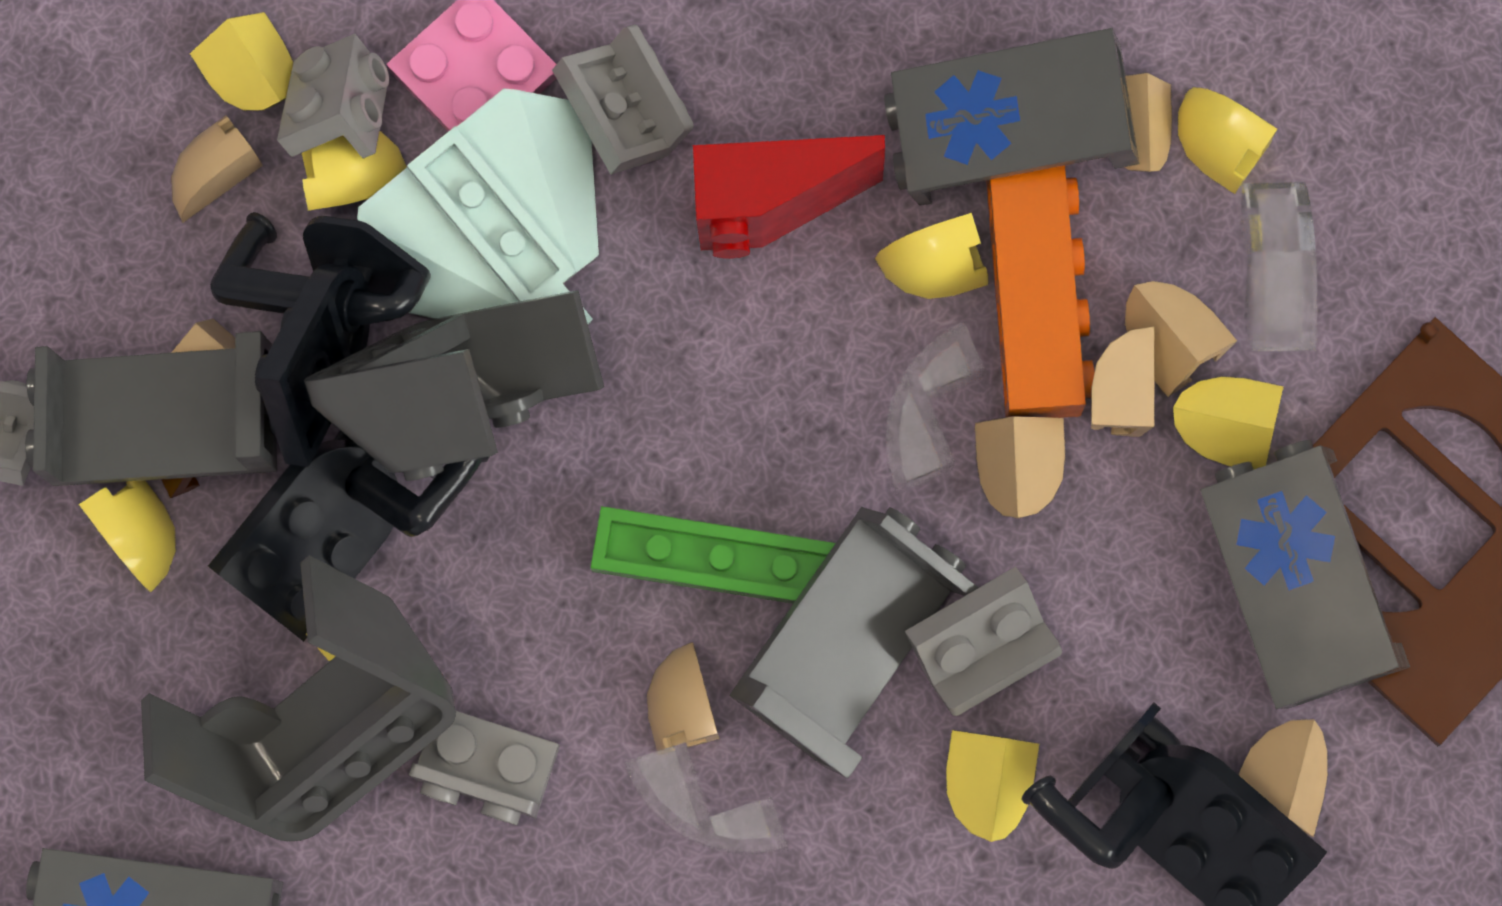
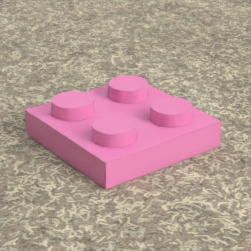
(468, 60)

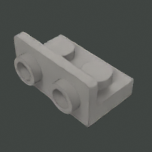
(983, 642)
(489, 765)

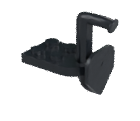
(326, 316)
(334, 513)
(1188, 818)

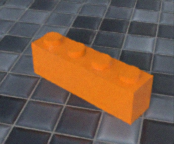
(1037, 294)

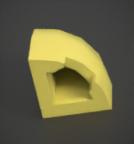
(246, 62)
(1222, 136)
(343, 177)
(936, 260)
(1229, 419)
(136, 529)
(988, 781)

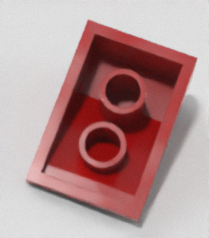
(769, 188)

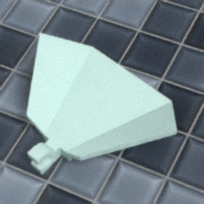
(495, 206)

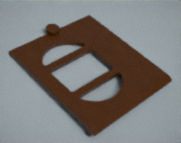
(1457, 629)

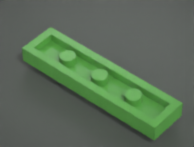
(705, 555)

